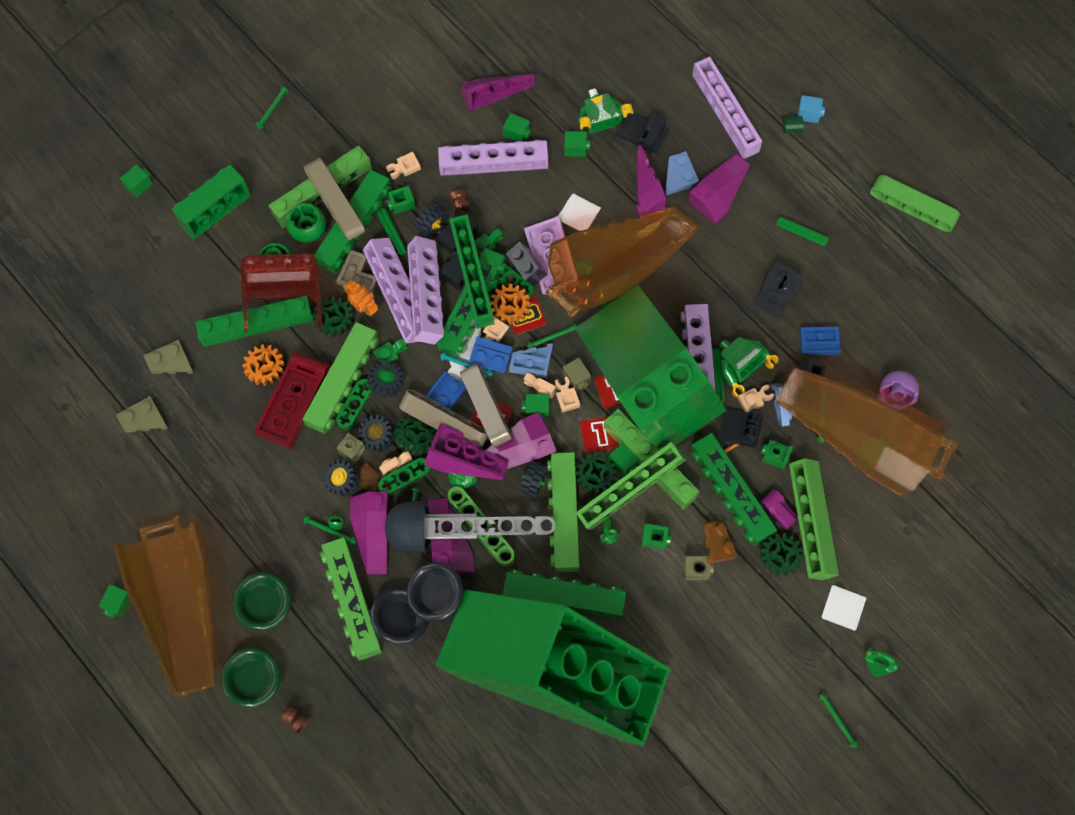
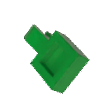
(488, 242)
(389, 352)

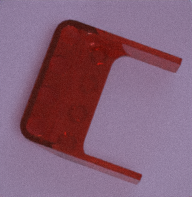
(279, 278)

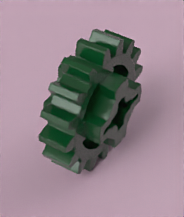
(338, 322)
(414, 435)
(589, 477)
(783, 563)

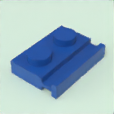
(820, 341)
(491, 354)
(447, 391)

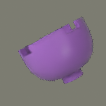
(900, 386)

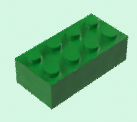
(211, 202)

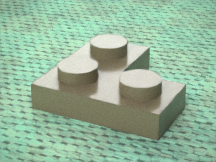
(353, 270)

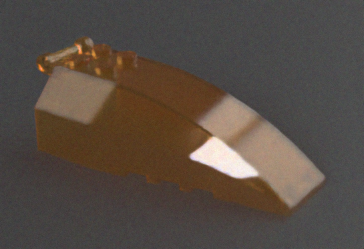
(614, 259)
(872, 430)
(172, 597)

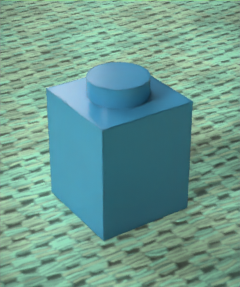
(811, 109)

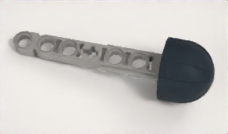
(411, 526)

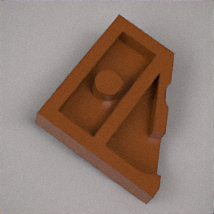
(718, 543)

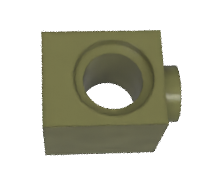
(577, 374)
(351, 449)
(689, 571)

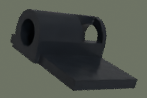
(635, 130)
(778, 290)

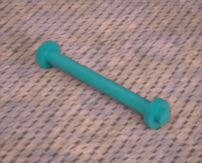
(443, 356)

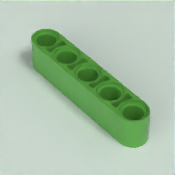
(915, 203)
(497, 550)

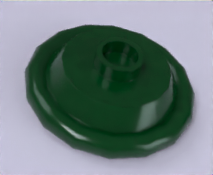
(261, 601)
(250, 677)

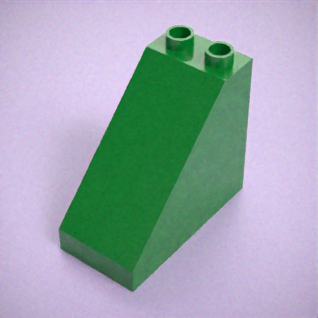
(650, 369)
(554, 663)

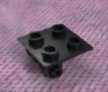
(741, 427)

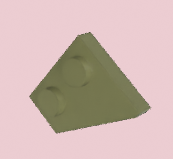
(168, 359)
(141, 417)

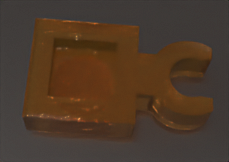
(369, 478)

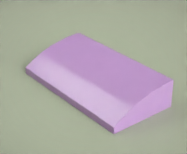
(539, 240)

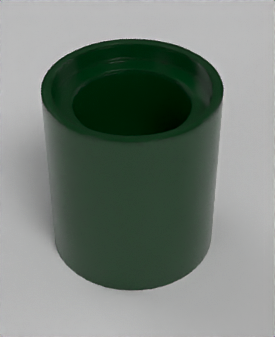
(792, 124)

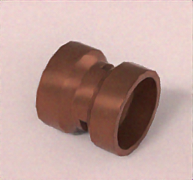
(459, 201)
(294, 719)

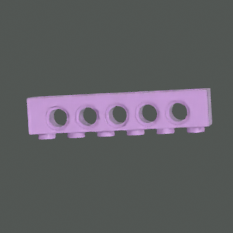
(726, 107)
(486, 164)
(392, 283)
(425, 290)
(699, 315)

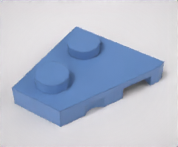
(680, 174)
(532, 361)
(782, 414)

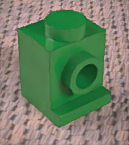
(400, 200)
(777, 460)
(654, 530)

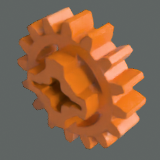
(514, 296)
(360, 297)
(266, 372)

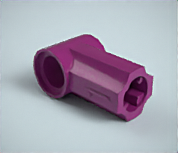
(775, 505)

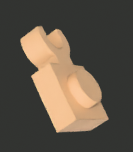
(406, 164)
(496, 331)
(540, 385)
(566, 397)
(754, 399)
(391, 465)

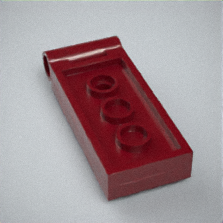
(286, 408)

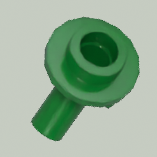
(609, 536)

